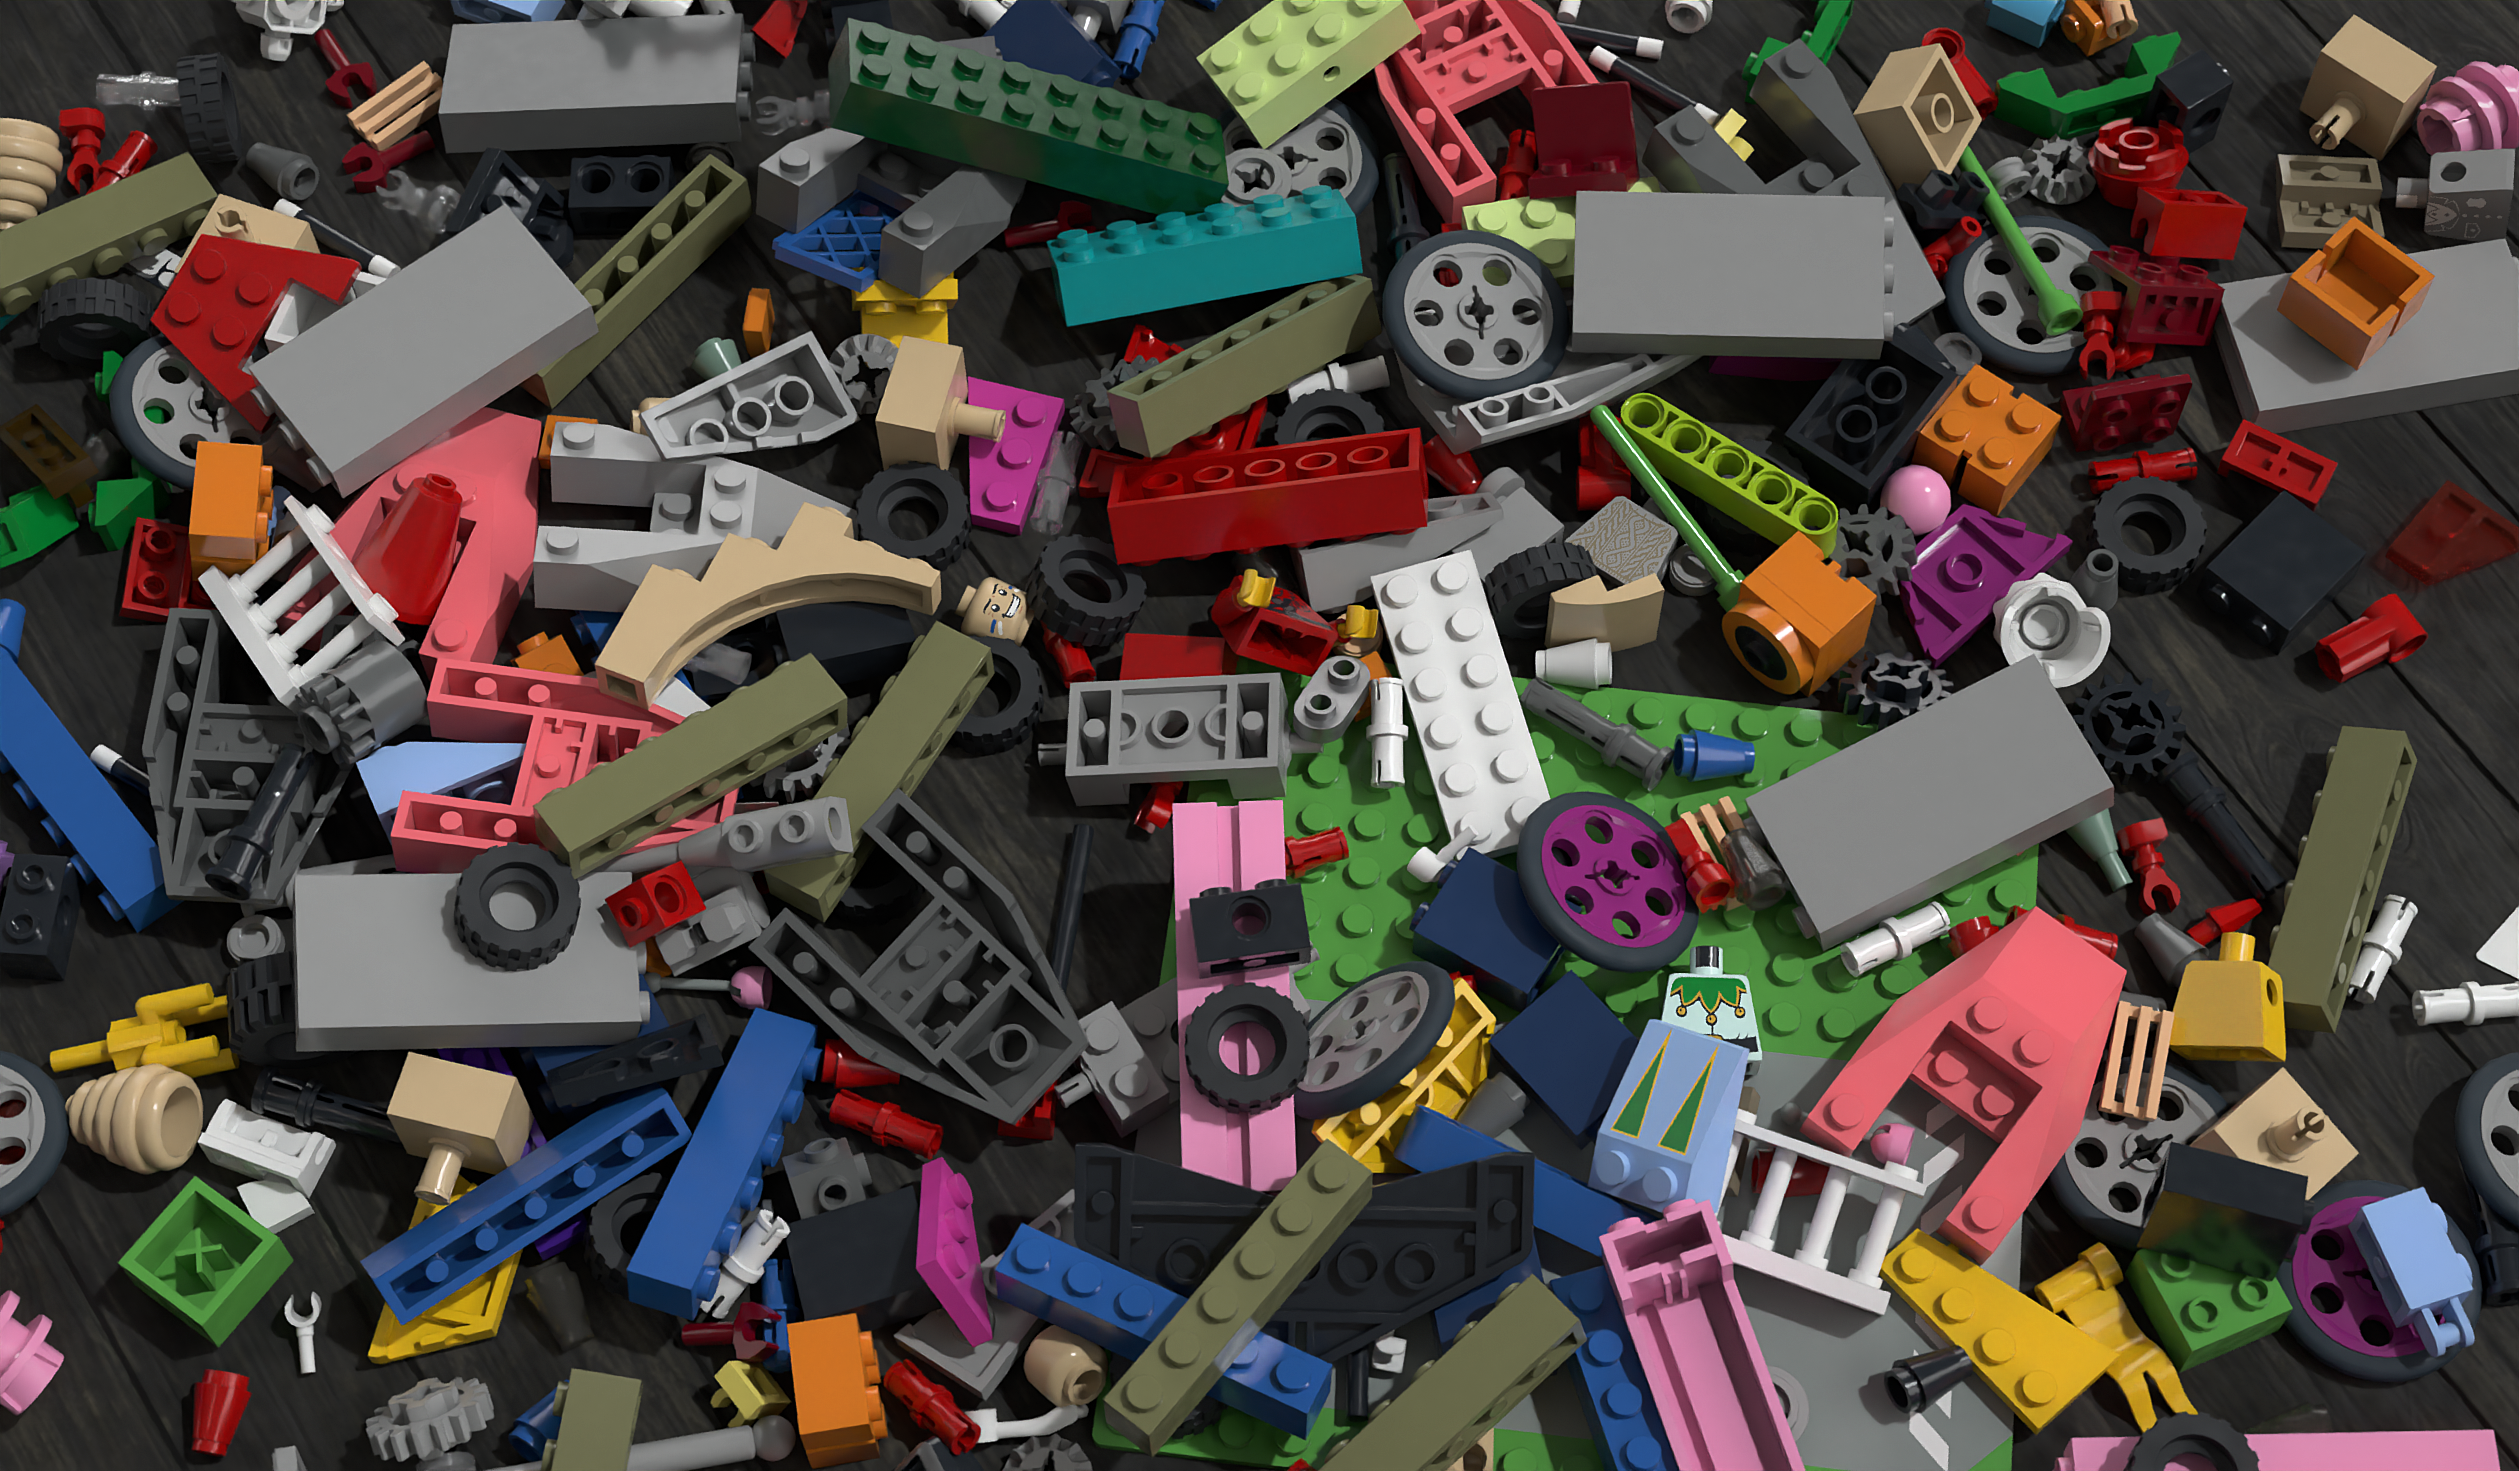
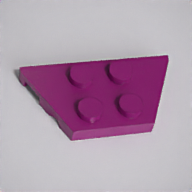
(1965, 571)

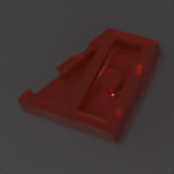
(2453, 537)

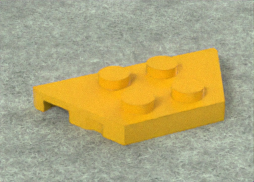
(458, 1319)

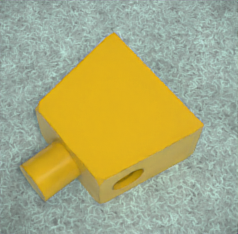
(2230, 1007)

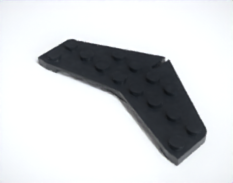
(1396, 1260)

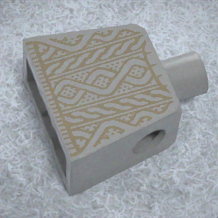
(1628, 541)

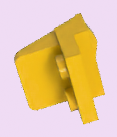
(896, 313)

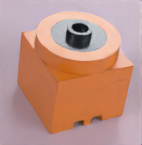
(1798, 618)

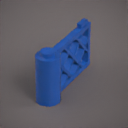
(840, 219)

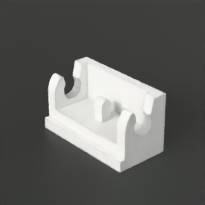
(265, 1148)

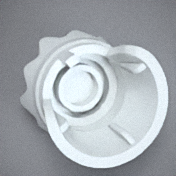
(2055, 625)

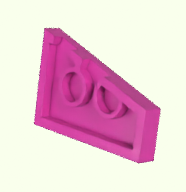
(1007, 471)
(949, 1250)

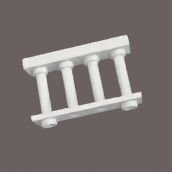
(254, 623)
(1809, 1265)

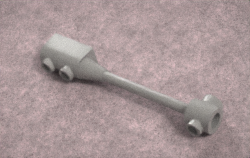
(754, 840)

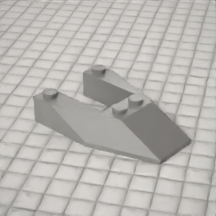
(691, 515)

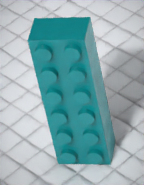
(1204, 255)

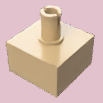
(2365, 89)
(1917, 115)
(254, 224)
(929, 406)
(457, 1121)
(2283, 1130)

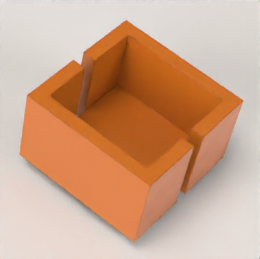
(2359, 295)
(1994, 431)
(230, 508)
(833, 1390)

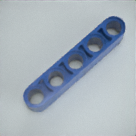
(1561, 1201)

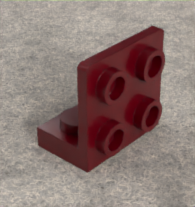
(1584, 139)
(2163, 297)
(2124, 411)

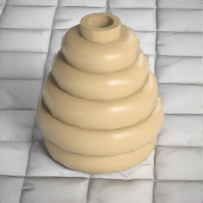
(27, 169)
(139, 1117)

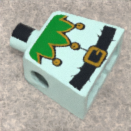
(1714, 1003)

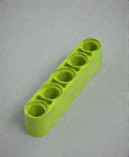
(1718, 456)

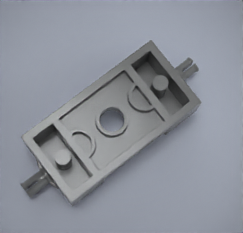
(1233, 734)
(1134, 1058)

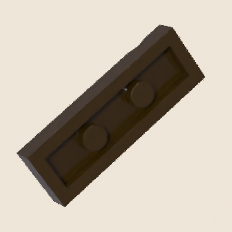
(49, 455)

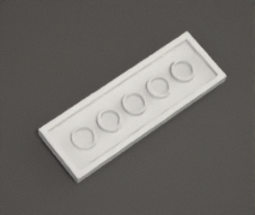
(1462, 700)

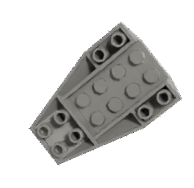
(1569, 394)

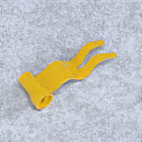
(2095, 1307)

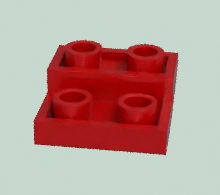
(160, 573)

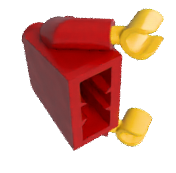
(1281, 627)

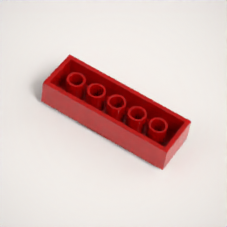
(1269, 497)

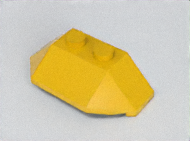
(1440, 1082)

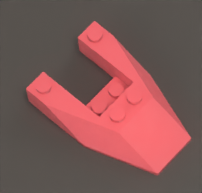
(1456, 62)
(498, 476)
(566, 735)
(2006, 1045)

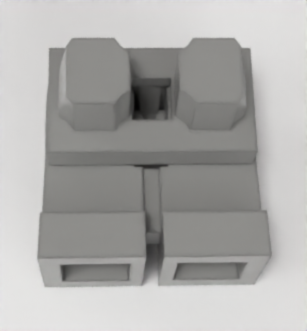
(732, 918)

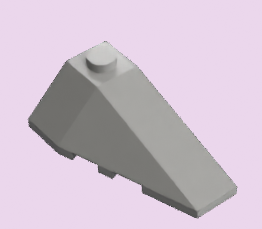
(762, 404)
(1339, 571)

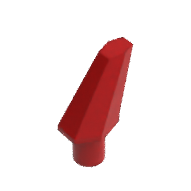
(2223, 920)

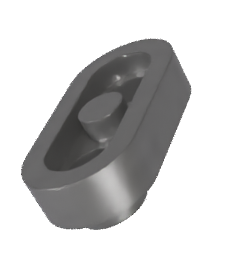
(1337, 689)

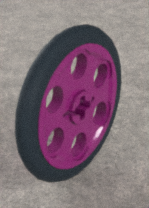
(1592, 936)
(2337, 1336)

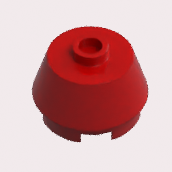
(2136, 158)

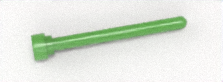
(2056, 308)
(1727, 580)

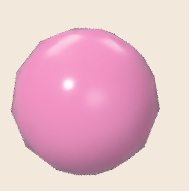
(1918, 497)

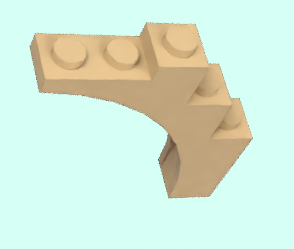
(747, 580)

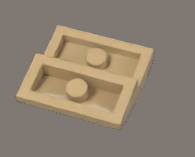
(1620, 616)

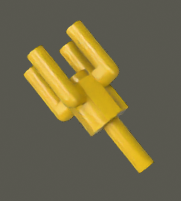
(159, 1036)

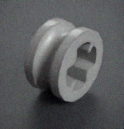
(2010, 179)

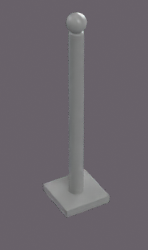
(769, 1439)

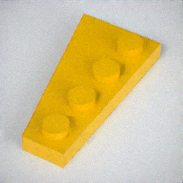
(2013, 1342)

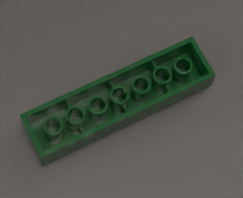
(1024, 122)

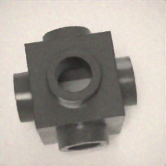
(826, 1176)

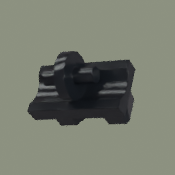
(1943, 202)

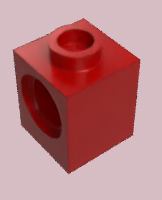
(655, 903)

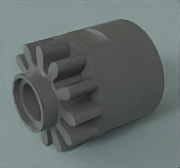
(361, 703)

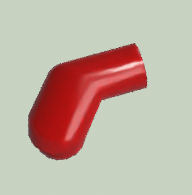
(1951, 244)
(2131, 354)

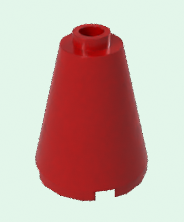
(414, 549)

